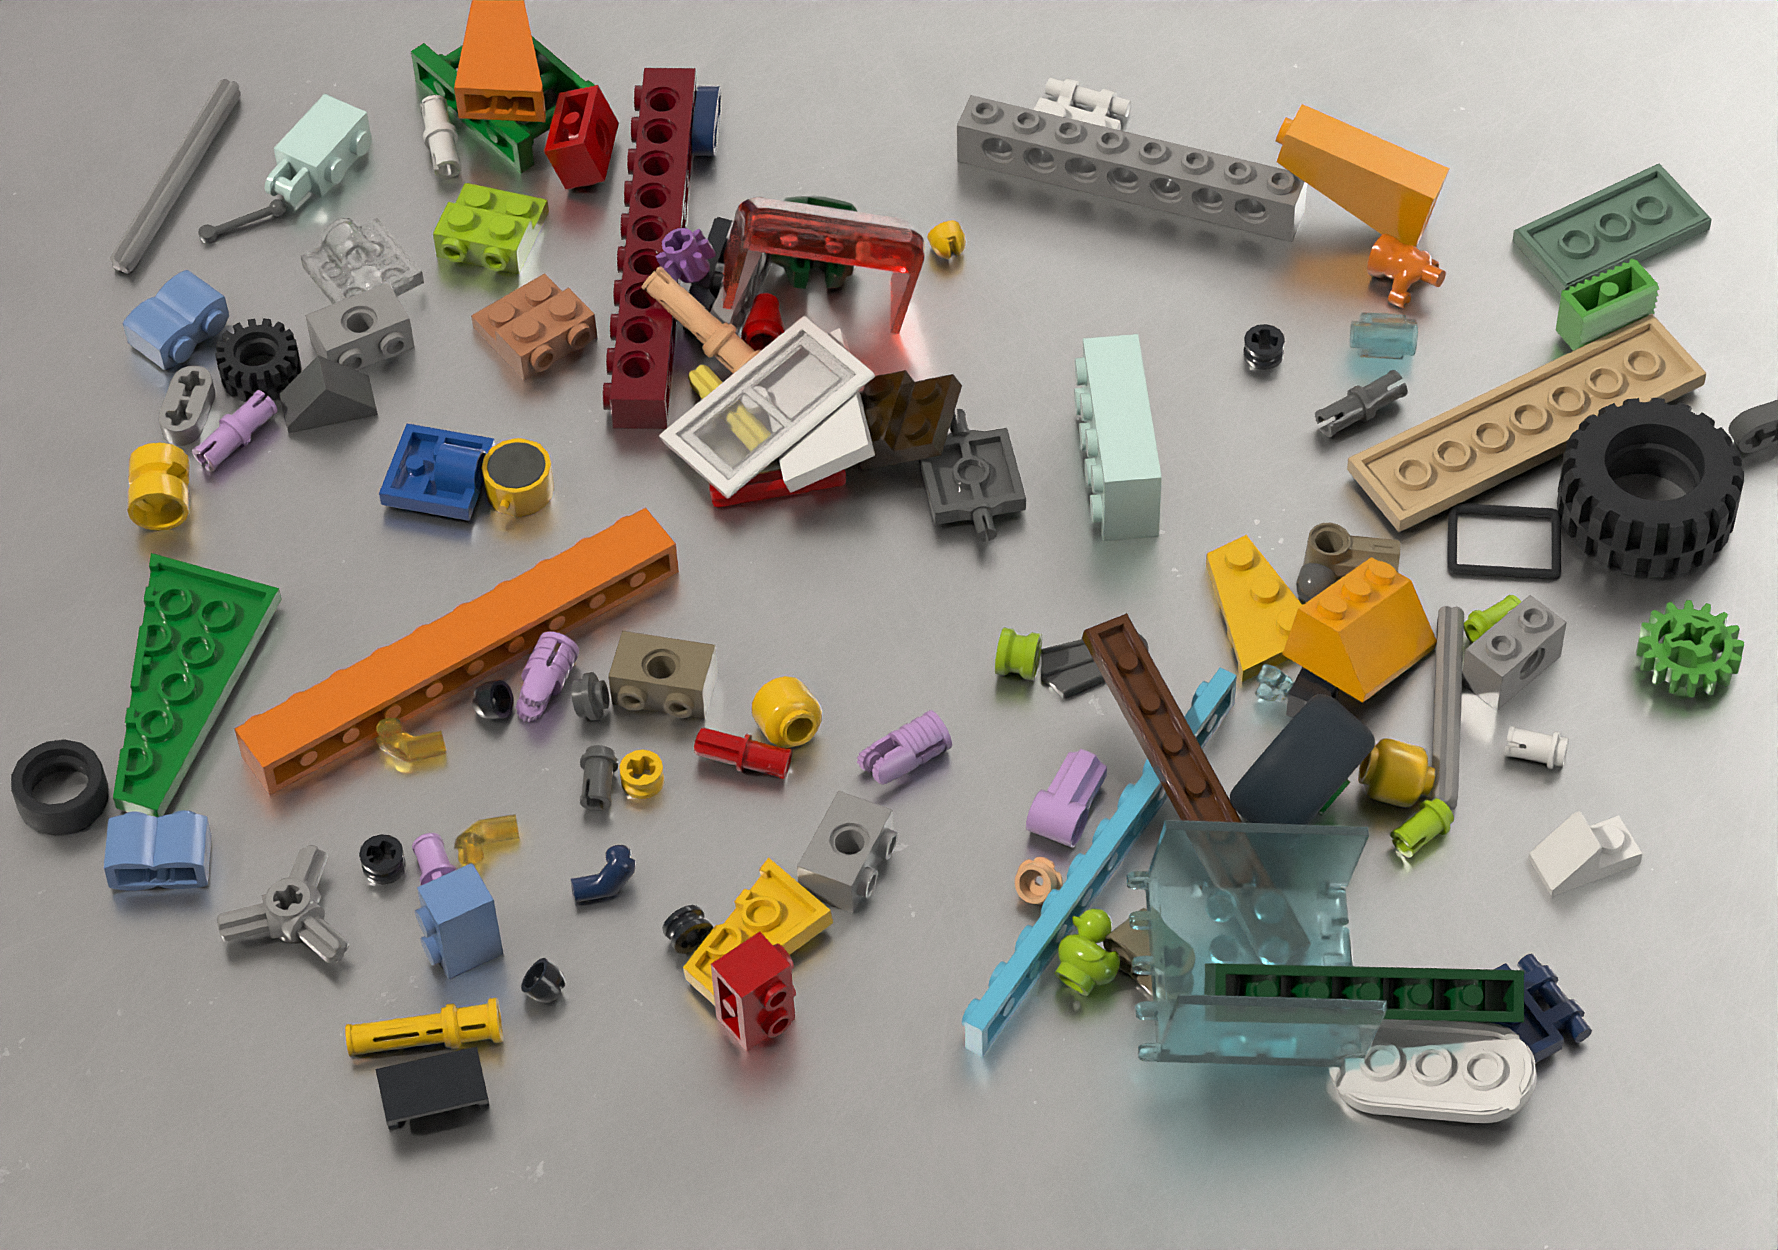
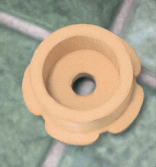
(1026, 881)

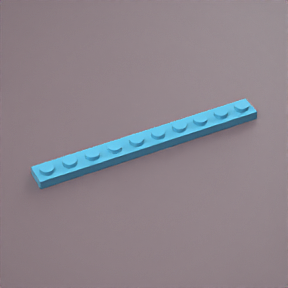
(1086, 878)

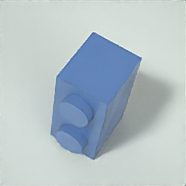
(458, 921)

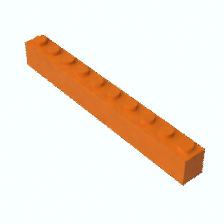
(456, 650)

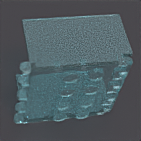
(1249, 900)

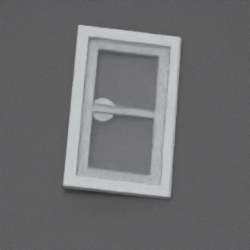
(766, 406)

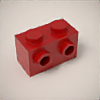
(754, 991)

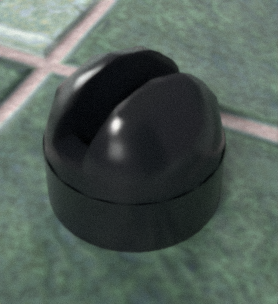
(493, 700)
(543, 981)

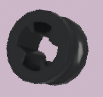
(1267, 335)
(388, 870)
(687, 928)

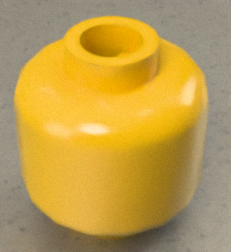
(786, 712)
(1396, 773)

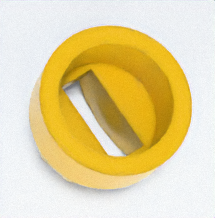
(947, 238)

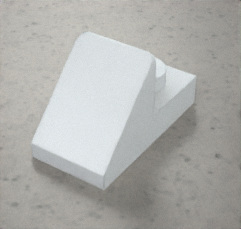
(1583, 853)

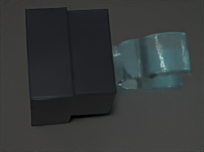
(1278, 686)

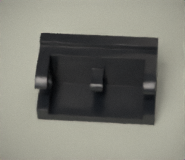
(432, 1085)

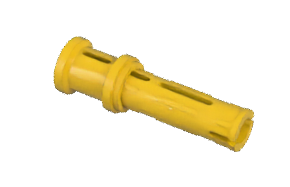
(450, 1027)

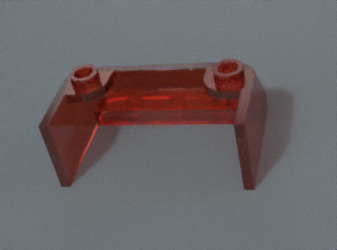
(828, 237)

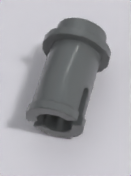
(598, 767)

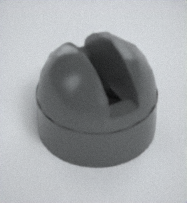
(1313, 580)

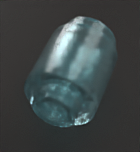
(1384, 336)

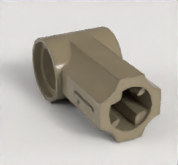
(1341, 552)

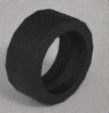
(52, 758)

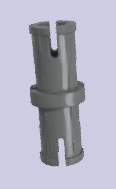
(1361, 403)

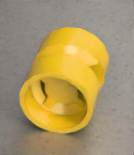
(158, 486)

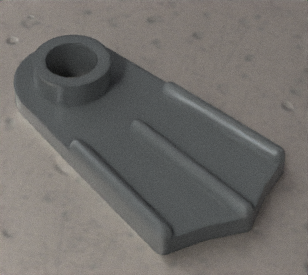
(1071, 668)

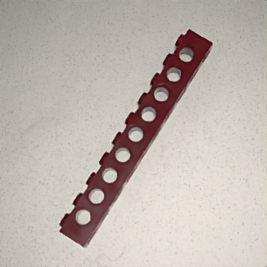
(657, 205)

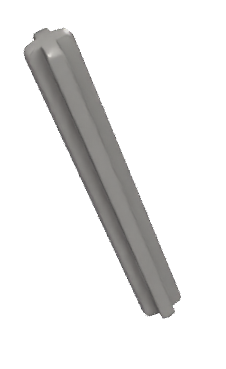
(1447, 705)

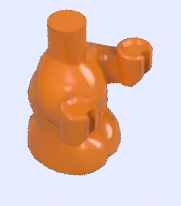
(1404, 265)

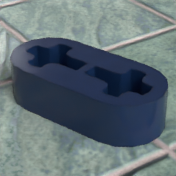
(706, 121)

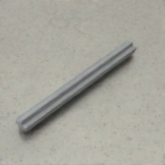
(175, 176)

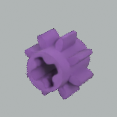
(686, 255)

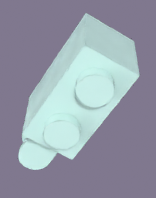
(319, 150)

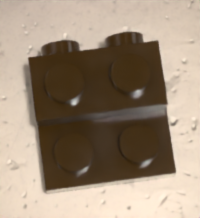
(908, 417)

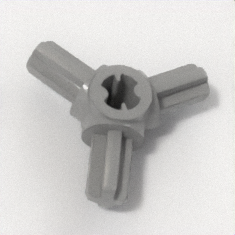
(290, 911)

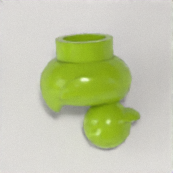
(1081, 959)

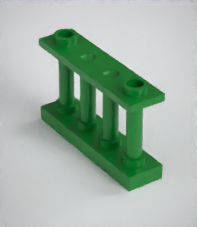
(507, 138)

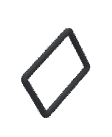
(1502, 570)

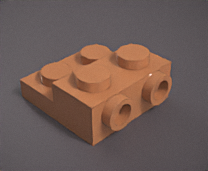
(536, 325)

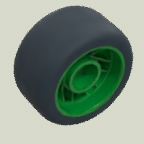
(1304, 765)

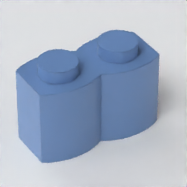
(176, 320)
(157, 851)

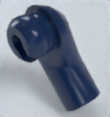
(610, 879)

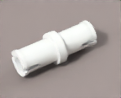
(440, 136)

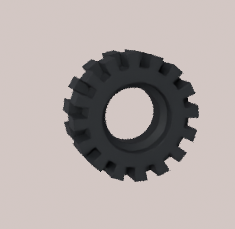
(252, 342)

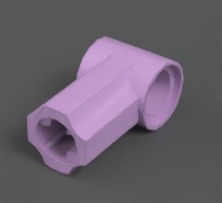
(1064, 807)

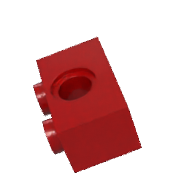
(581, 137)

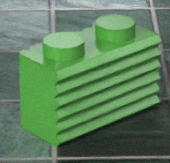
(1606, 304)

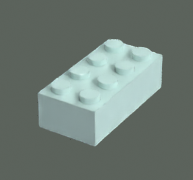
(1118, 437)

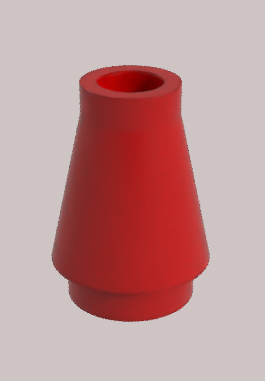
(763, 322)

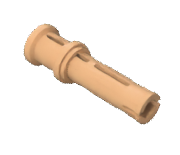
(717, 338)

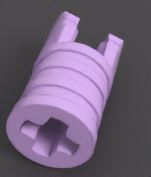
(544, 681)
(906, 748)

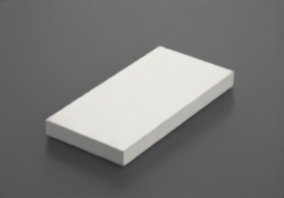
(832, 444)

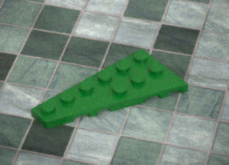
(185, 665)

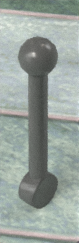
(209, 233)

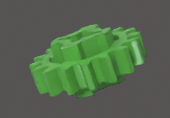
(1690, 648)

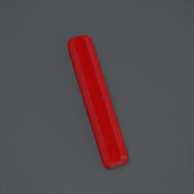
(771, 485)

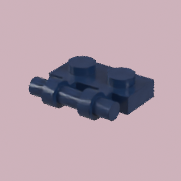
(1540, 1027)

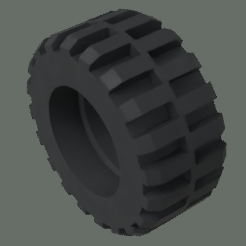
(1639, 531)

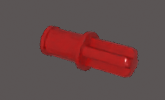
(743, 752)

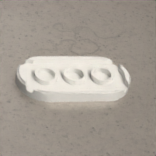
(1440, 1072)

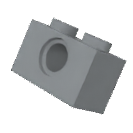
(361, 329)
(1513, 652)
(847, 827)

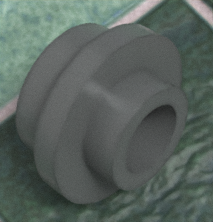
(590, 696)

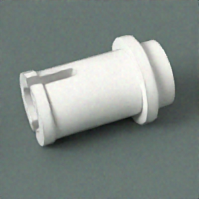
(1537, 747)

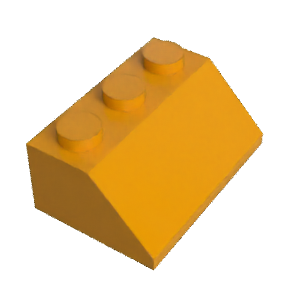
(1362, 630)

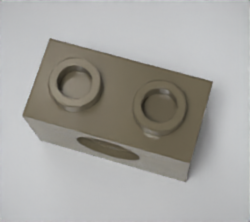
(685, 665)

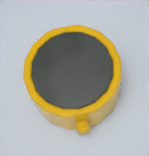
(518, 477)

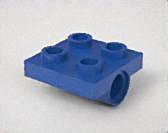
(436, 472)

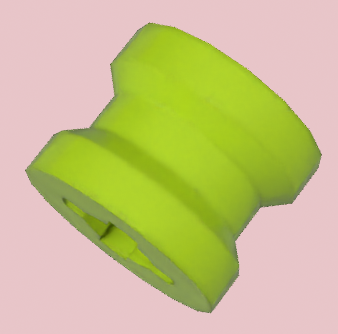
(1018, 653)

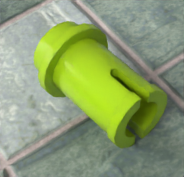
(1482, 621)
(1430, 821)

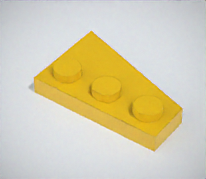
(1254, 604)
(773, 906)

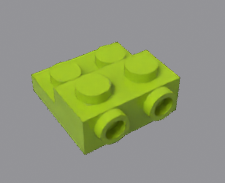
(490, 228)

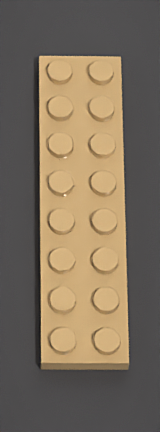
(1520, 422)

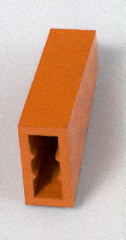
(499, 65)

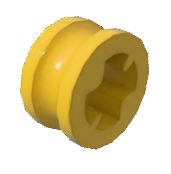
(646, 785)

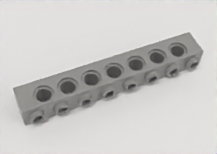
(1131, 168)

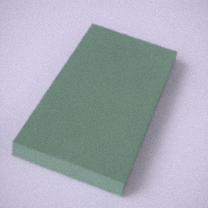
(1611, 227)

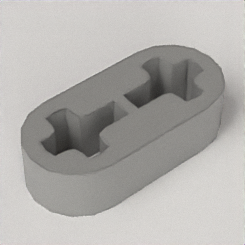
(178, 403)

